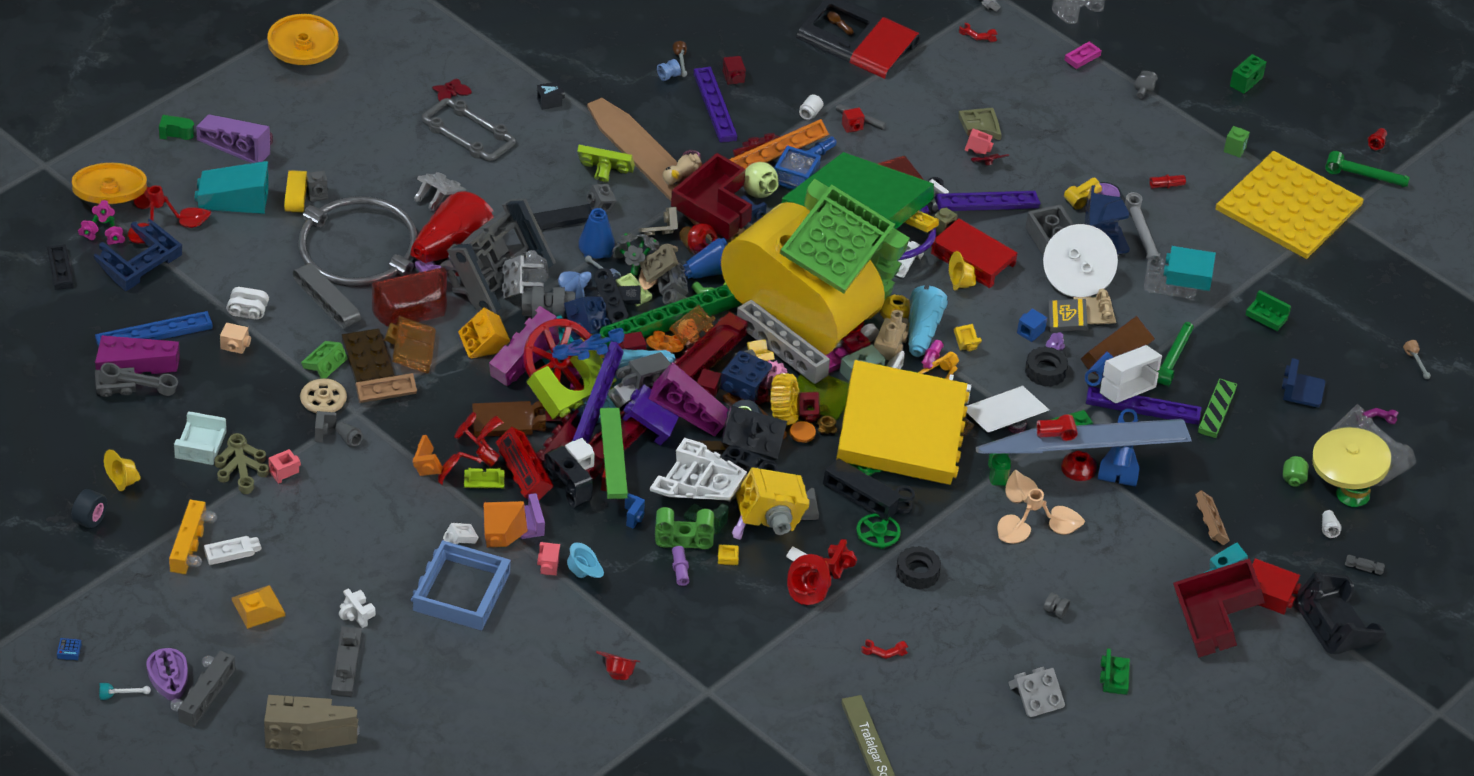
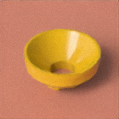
(888, 306)

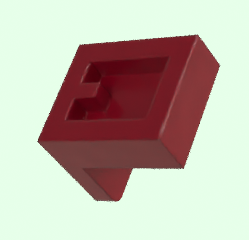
(855, 342)

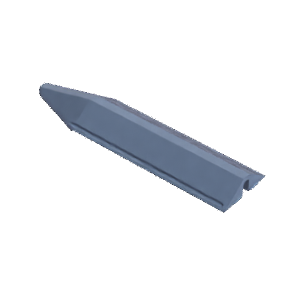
(1094, 437)

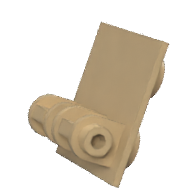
(1099, 308)

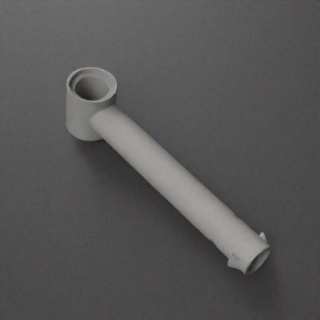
(1133, 204)

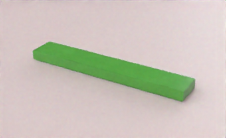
(613, 453)

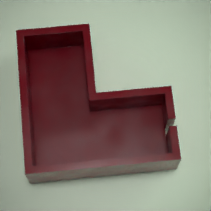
(711, 198)
(1209, 600)

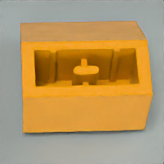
(483, 334)

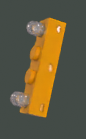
(188, 535)

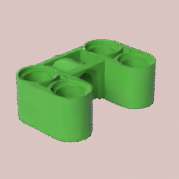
(685, 534)

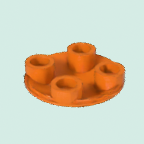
(660, 341)

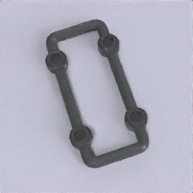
(476, 149)

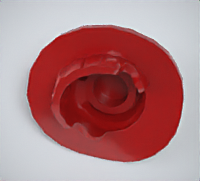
(809, 579)

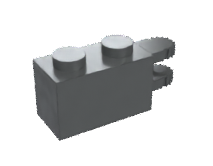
(643, 370)

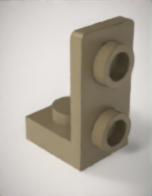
(670, 218)

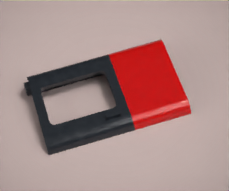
(873, 50)

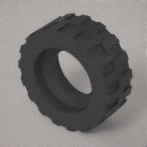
(1045, 377)
(920, 555)

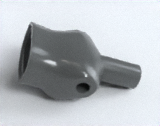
(1145, 82)

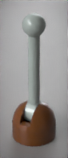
(680, 49)

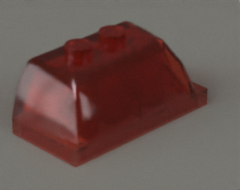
(411, 296)

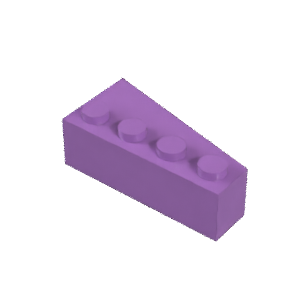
(235, 137)

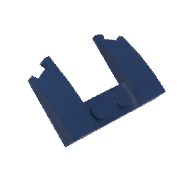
(127, 274)

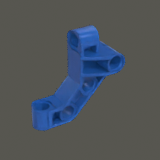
(1120, 462)

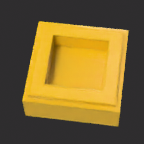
(728, 554)

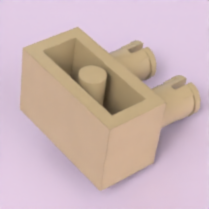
(892, 336)

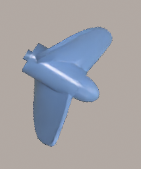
(574, 282)

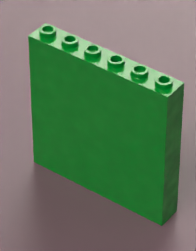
(876, 186)

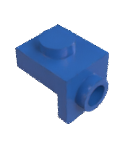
(635, 508)

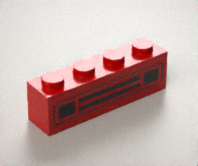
(523, 463)

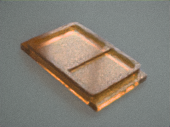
(414, 344)

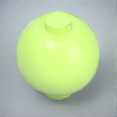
(760, 180)

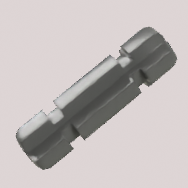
(1365, 564)

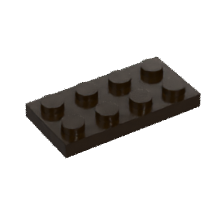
(367, 355)

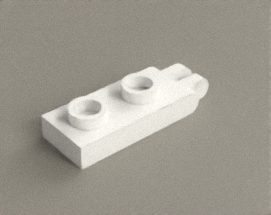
(231, 549)

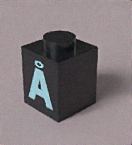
(550, 95)

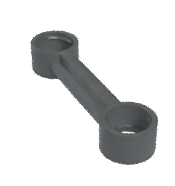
(139, 379)

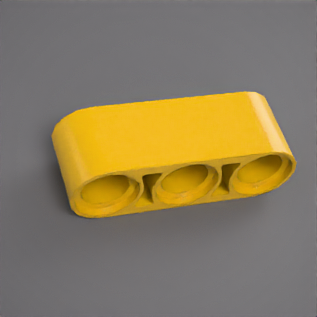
(295, 191)

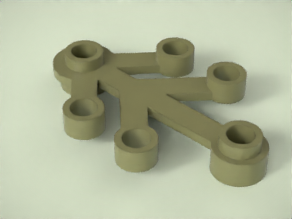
(238, 443)

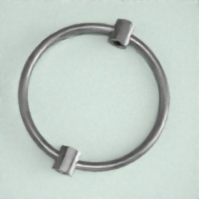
(318, 217)

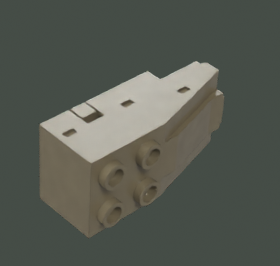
(308, 723)

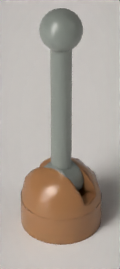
(1412, 349)

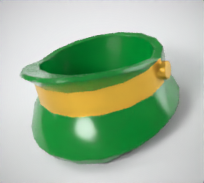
(1353, 497)

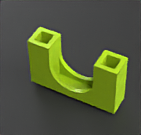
(559, 399)

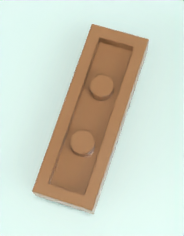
(386, 388)
(1212, 518)

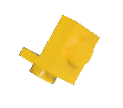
(967, 337)
(760, 349)

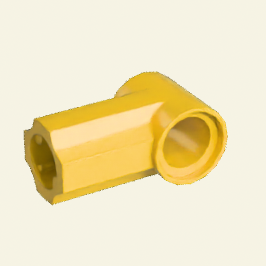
(1078, 195)

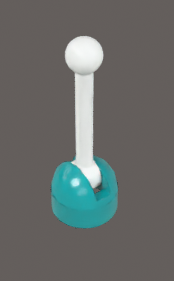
(106, 690)

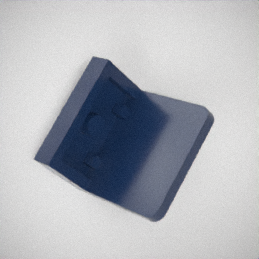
(587, 312)
(744, 375)
(1302, 388)

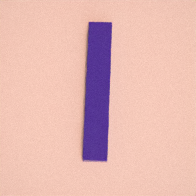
(715, 104)
(988, 200)
(599, 392)
(1147, 406)

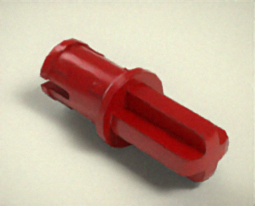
(1167, 181)

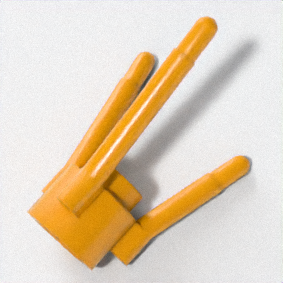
(947, 362)

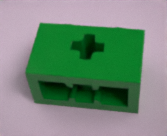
(1248, 74)

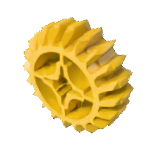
(785, 398)

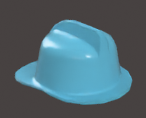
(583, 561)

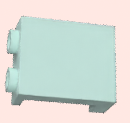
(201, 438)

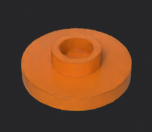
(802, 431)

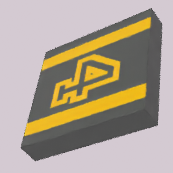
(1068, 315)

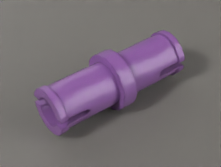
(680, 565)

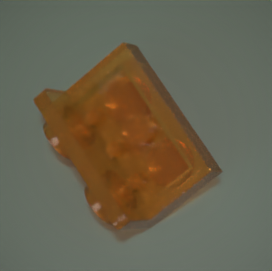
(691, 325)

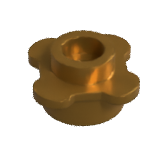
(827, 425)

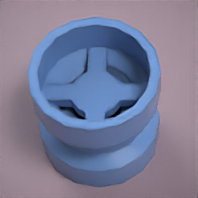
(669, 69)

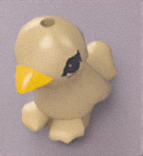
(685, 167)

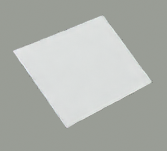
(1005, 409)

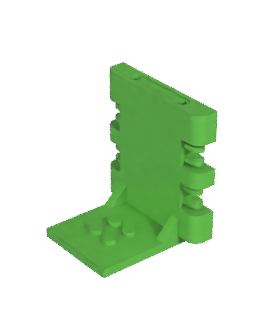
(842, 238)

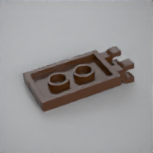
(514, 414)

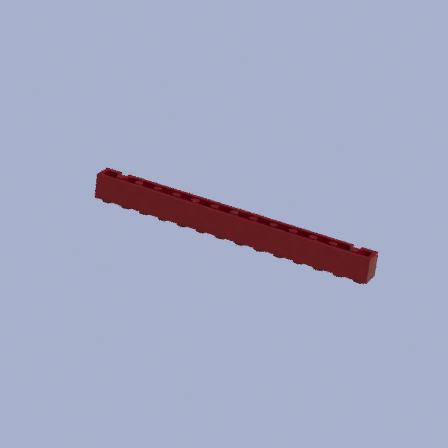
(702, 355)

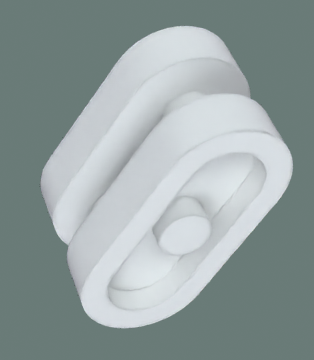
(247, 303)

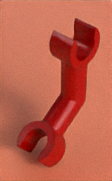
(978, 36)
(899, 649)

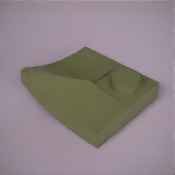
(982, 120)

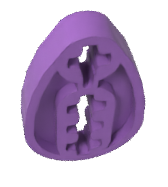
(178, 670)

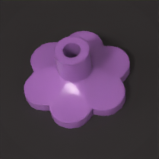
(1056, 341)

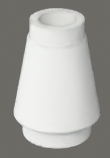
(1330, 524)

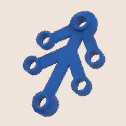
(581, 348)

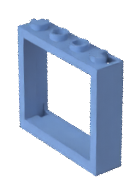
(470, 557)

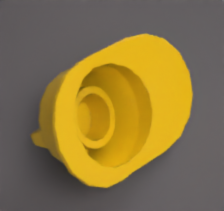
(960, 272)
(120, 470)

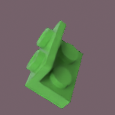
(325, 358)

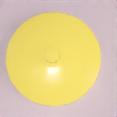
(1351, 458)

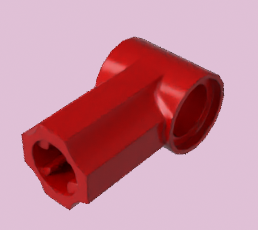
(1063, 427)

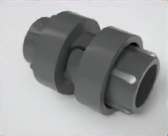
(537, 297)

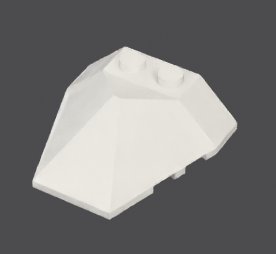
(699, 474)

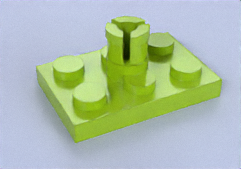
(605, 161)

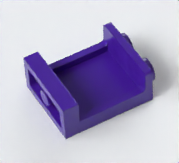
(650, 414)

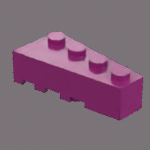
(142, 354)
(509, 361)
(688, 400)

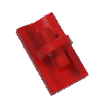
(841, 558)

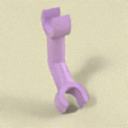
(739, 529)

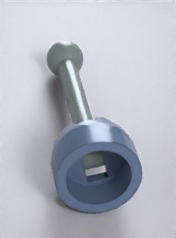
(616, 274)

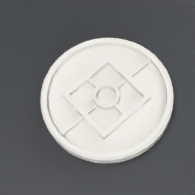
(1080, 260)

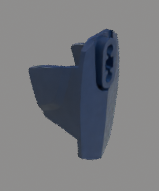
(1102, 212)

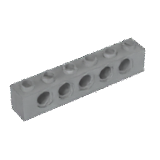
(784, 342)

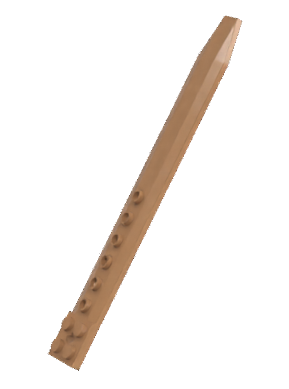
(636, 141)

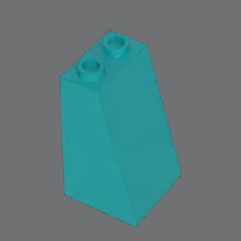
(234, 188)

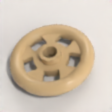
(323, 395)

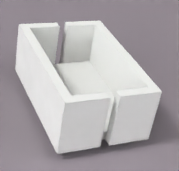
(1129, 374)

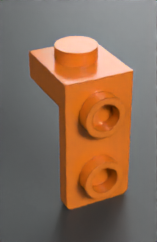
(424, 460)

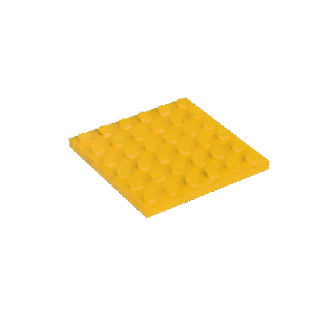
(1289, 204)

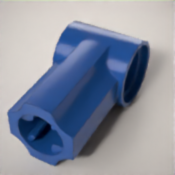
(1098, 367)

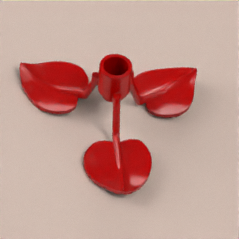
(154, 198)
(484, 452)

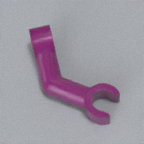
(1388, 415)

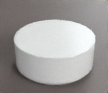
(870, 331)

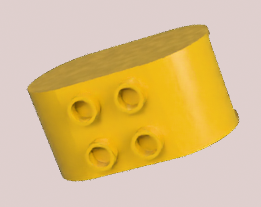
(789, 292)

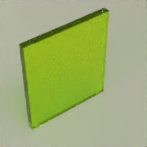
(832, 394)

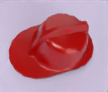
(618, 667)

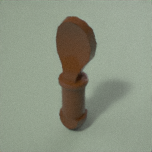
(834, 18)

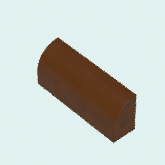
(1125, 339)

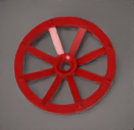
(530, 348)

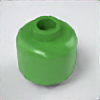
(1295, 471)

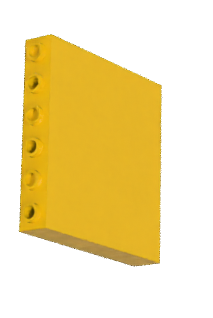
(903, 422)

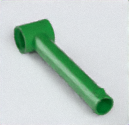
(1336, 163)
(1165, 372)

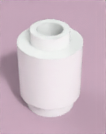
(811, 107)

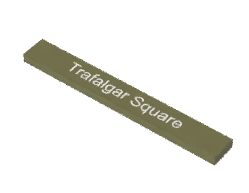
(866, 736)

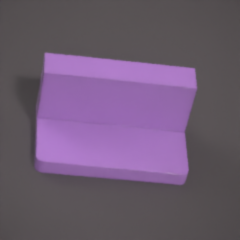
(534, 518)

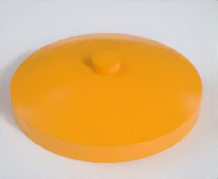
(303, 39)
(109, 182)

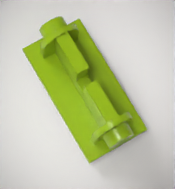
(478, 479)

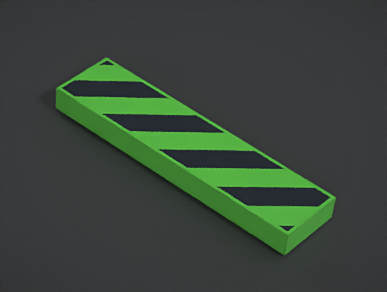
(1217, 408)

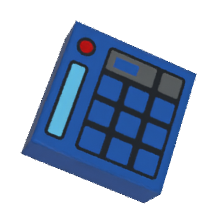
(69, 649)

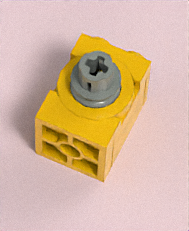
(772, 499)

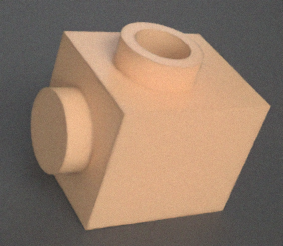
(234, 338)

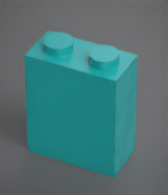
(1189, 268)

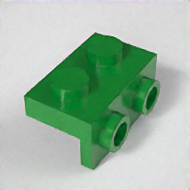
(1269, 310)

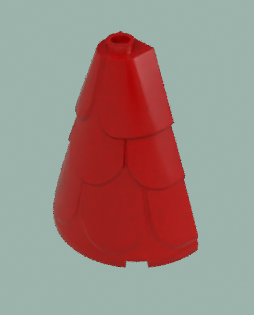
(450, 225)

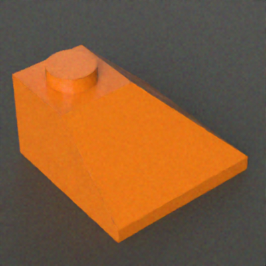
(504, 522)

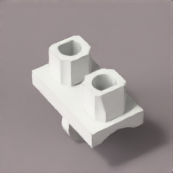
(352, 608)

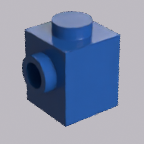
(1031, 325)

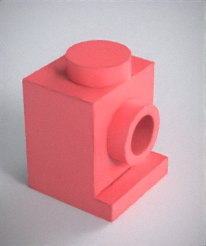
(979, 142)
(284, 465)
(549, 558)

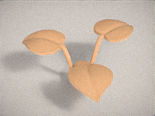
(1022, 488)

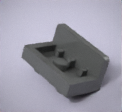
(120, 387)

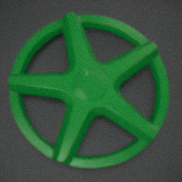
(878, 530)

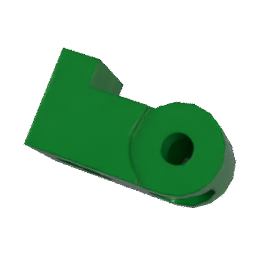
(176, 127)

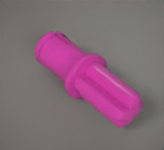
(932, 354)

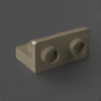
(659, 262)

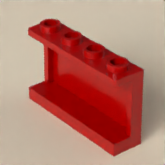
(977, 249)

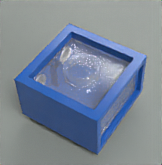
(796, 167)

